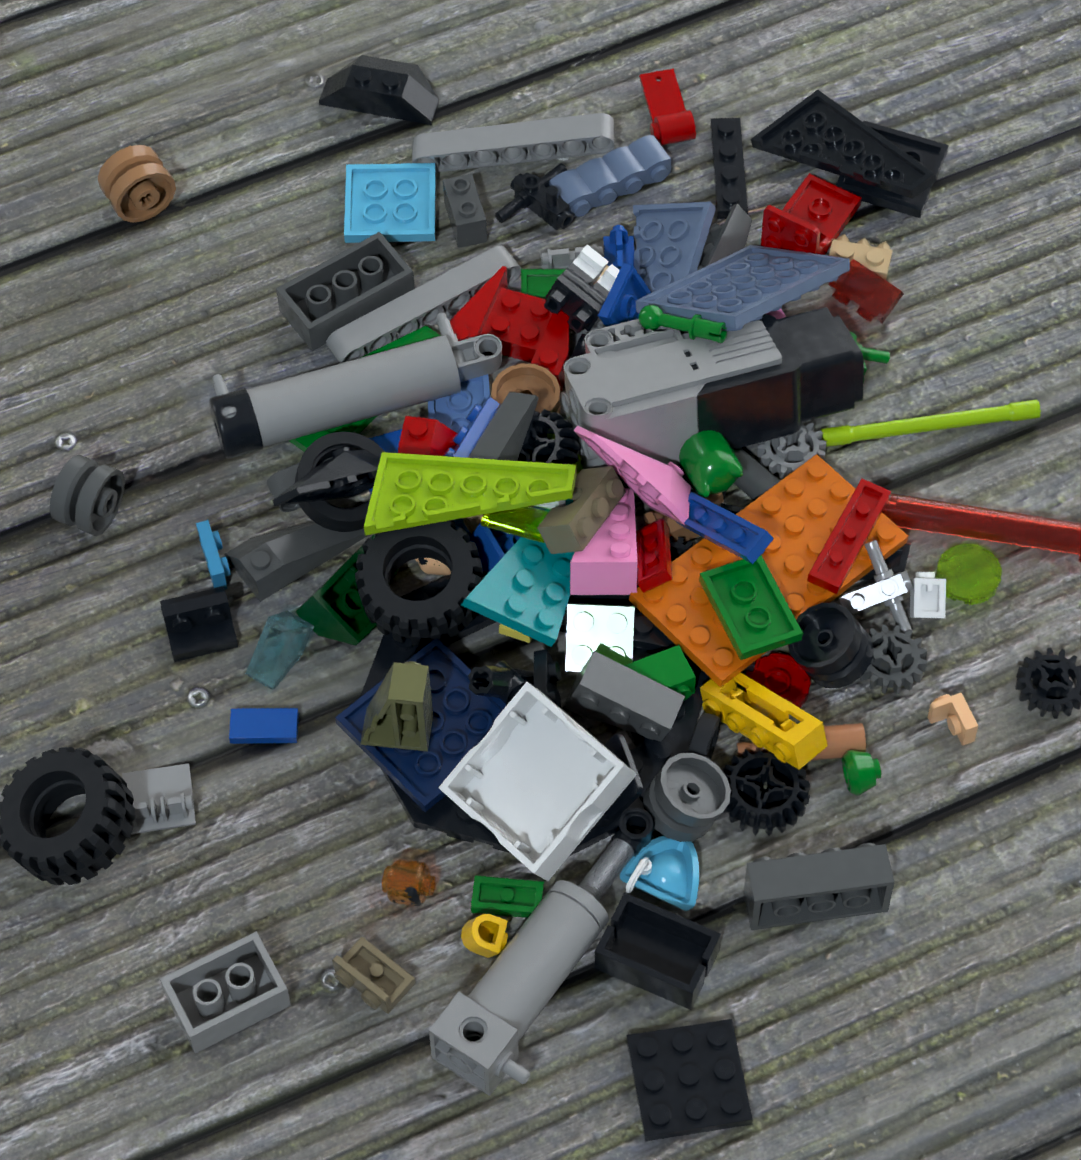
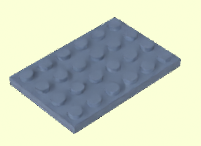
(746, 285)

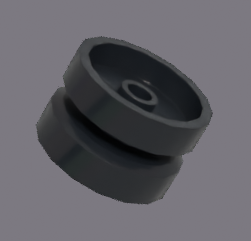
(833, 646)

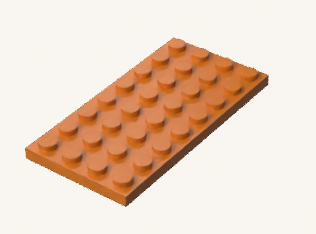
(800, 519)

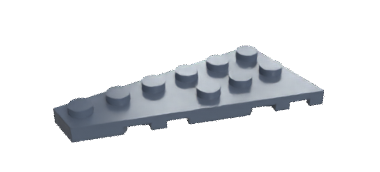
(670, 240)

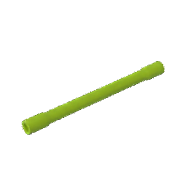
(1012, 412)

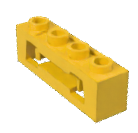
(765, 719)

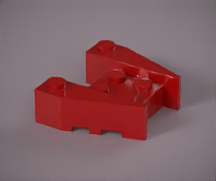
(520, 323)

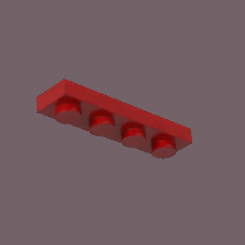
(849, 536)

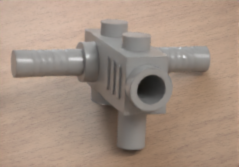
(886, 588)

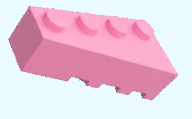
(610, 557)

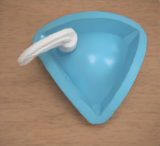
(665, 871)

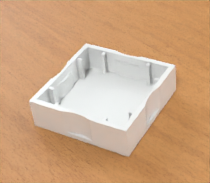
(537, 781)

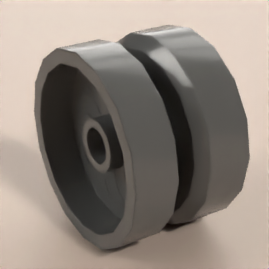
(87, 495)
(687, 797)

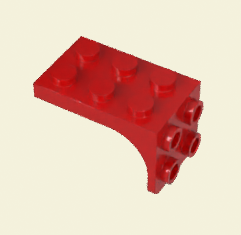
(809, 218)

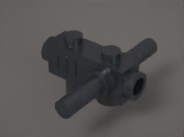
(539, 197)

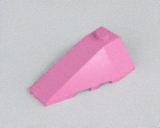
(652, 481)

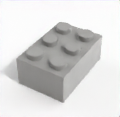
(225, 992)

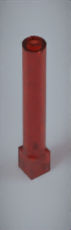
(984, 524)

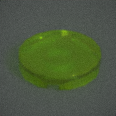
(970, 573)

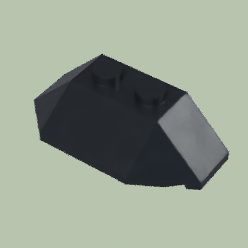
(382, 89)

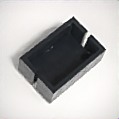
(657, 951)

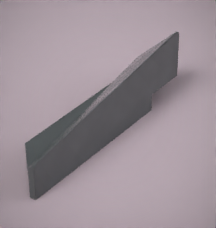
(726, 238)

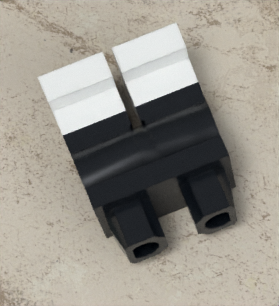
(575, 293)

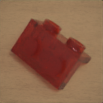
(866, 291)

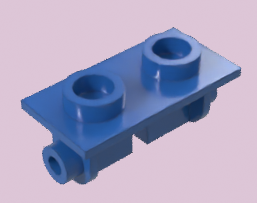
(619, 247)

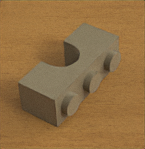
(574, 525)

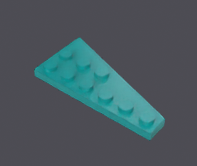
(526, 590)

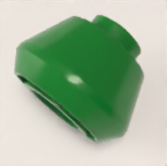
(860, 771)

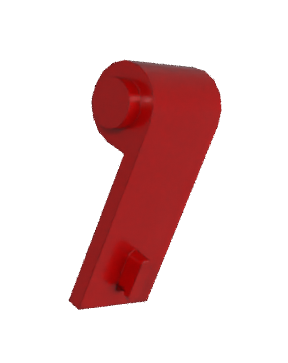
(666, 108)

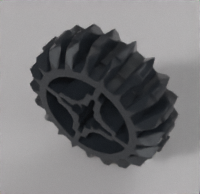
(542, 449)
(789, 798)

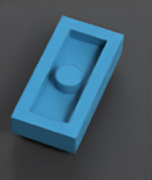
(210, 545)

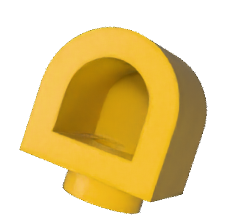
(485, 935)

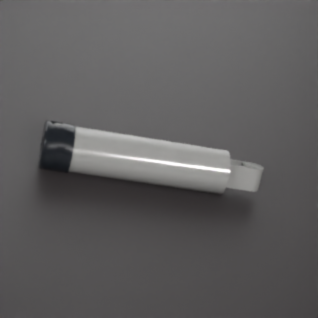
(349, 391)

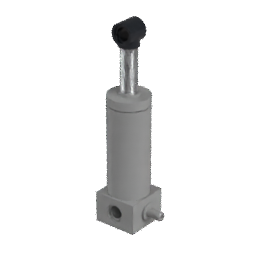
(482, 1031)

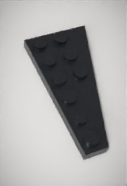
(836, 141)

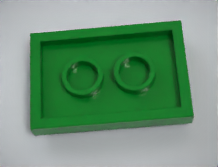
(750, 607)

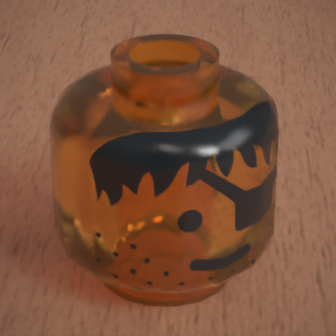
(408, 882)

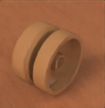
(136, 183)
(528, 380)

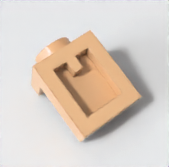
(958, 716)

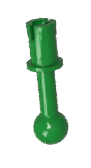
(652, 318)

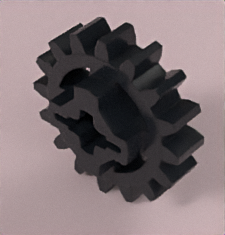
(1052, 681)

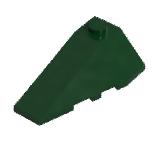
(337, 607)

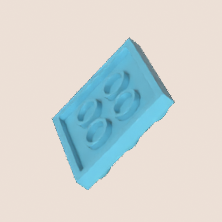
(391, 201)

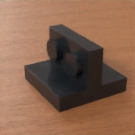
(199, 624)

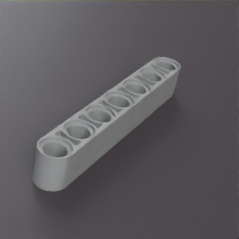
(515, 142)
(420, 306)

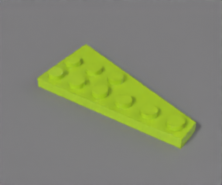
(436, 489)

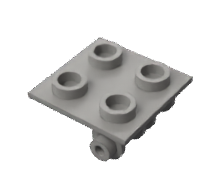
(161, 798)

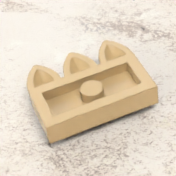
(874, 258)

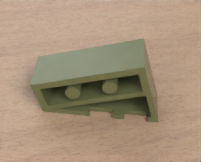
(401, 709)

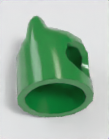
(710, 463)

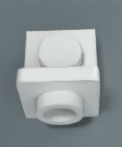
(928, 596)

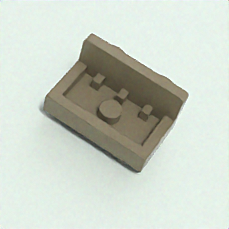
(374, 975)

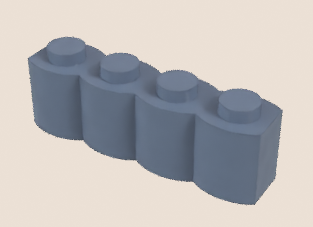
(613, 175)

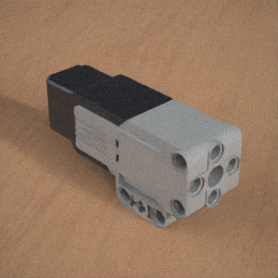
(752, 388)

